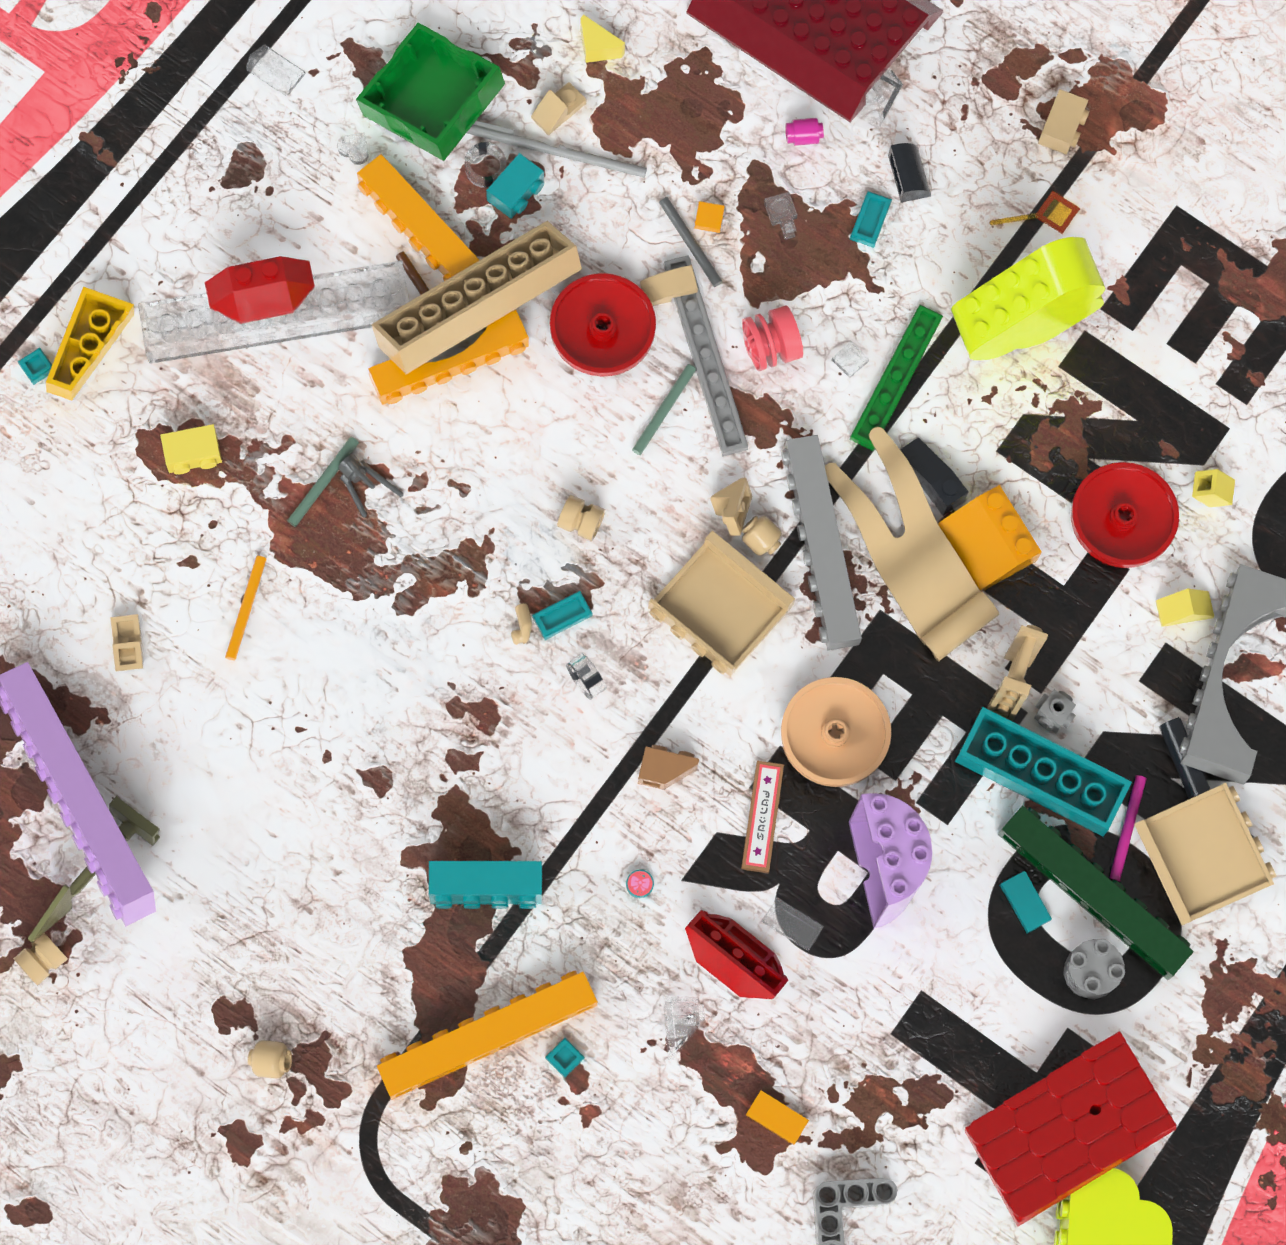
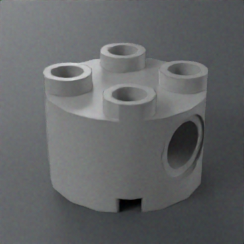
(1094, 969)

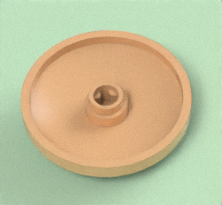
(835, 731)

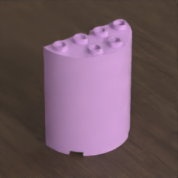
(895, 851)

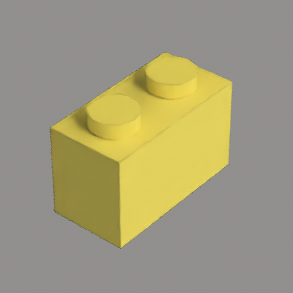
(191, 449)

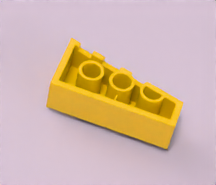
(88, 337)

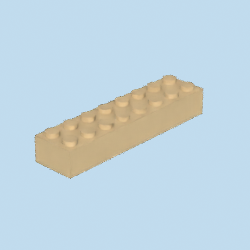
(476, 297)

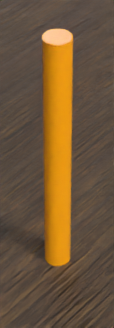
(245, 608)

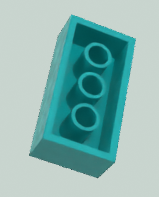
(485, 883)

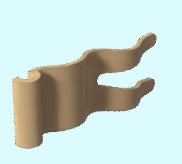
(921, 563)

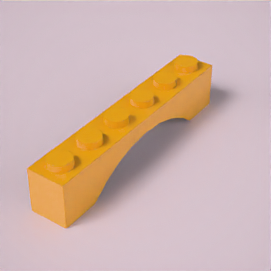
(498, 340)

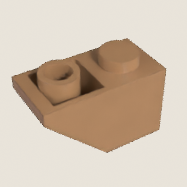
(663, 768)

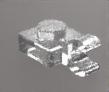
(782, 212)

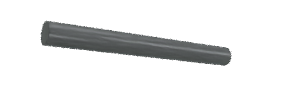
(690, 242)

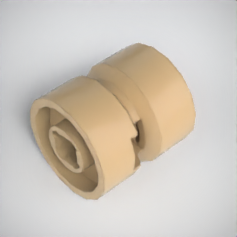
(580, 517)
(40, 959)

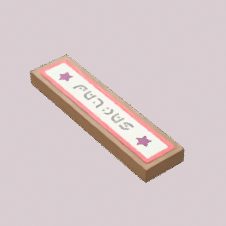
(762, 817)

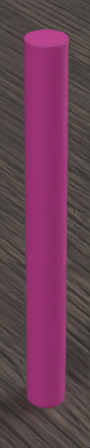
(1127, 828)

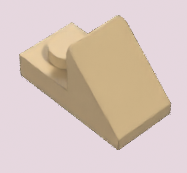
(558, 108)
(733, 505)

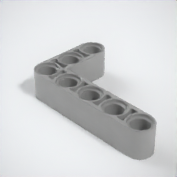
(842, 1201)

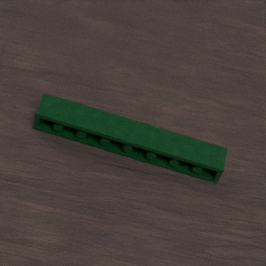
(1096, 892)

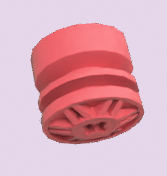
(778, 336)

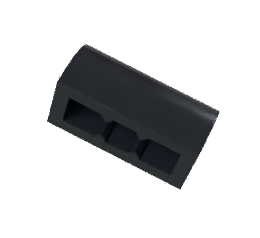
(908, 172)

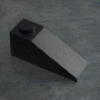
(935, 476)

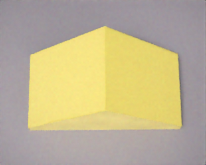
(598, 42)
(1184, 607)

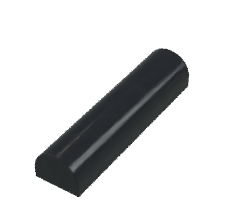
(1192, 779)

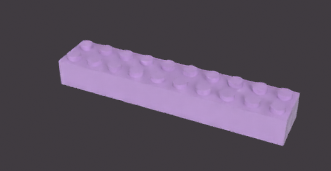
(76, 795)

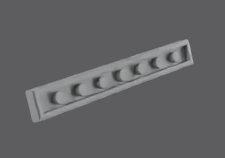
(709, 367)

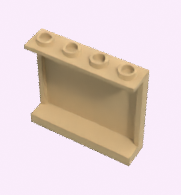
(721, 604)
(1205, 853)

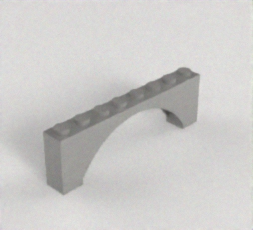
(1213, 739)

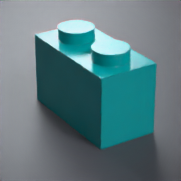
(515, 186)

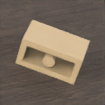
(1063, 122)

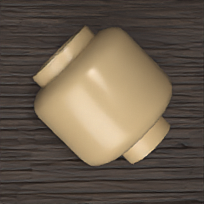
(761, 535)
(270, 1059)

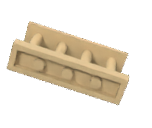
(1013, 688)

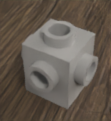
(1052, 719)

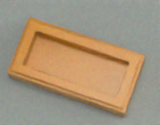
(777, 1117)

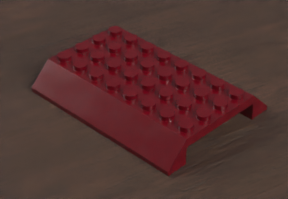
(821, 46)

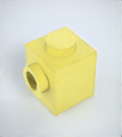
(1213, 488)

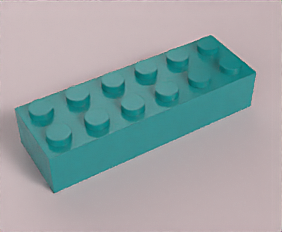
(1043, 771)

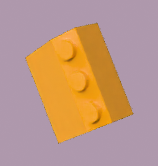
(990, 538)

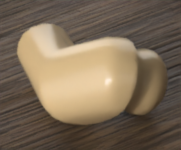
(525, 625)

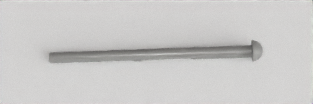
(507, 136)

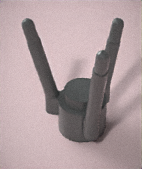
(355, 471)

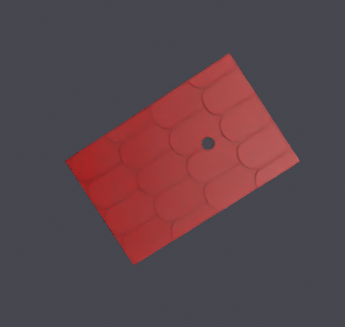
(1069, 1128)

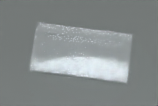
(792, 924)

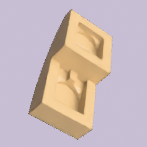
(669, 284)
(127, 642)

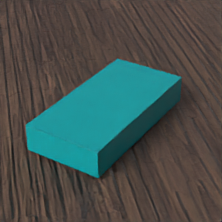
(870, 219)
(562, 615)
(1025, 902)

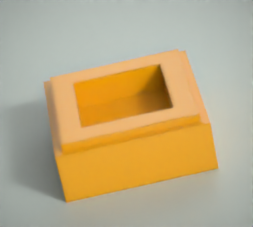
(709, 217)

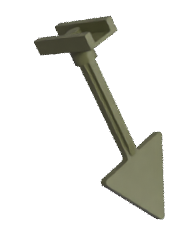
(131, 823)

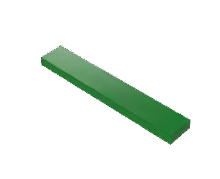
(897, 375)

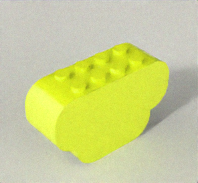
(1031, 300)
(1111, 1214)

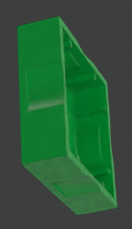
(430, 91)

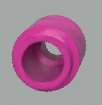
(804, 131)

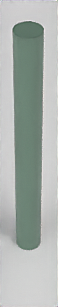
(664, 409)
(322, 482)

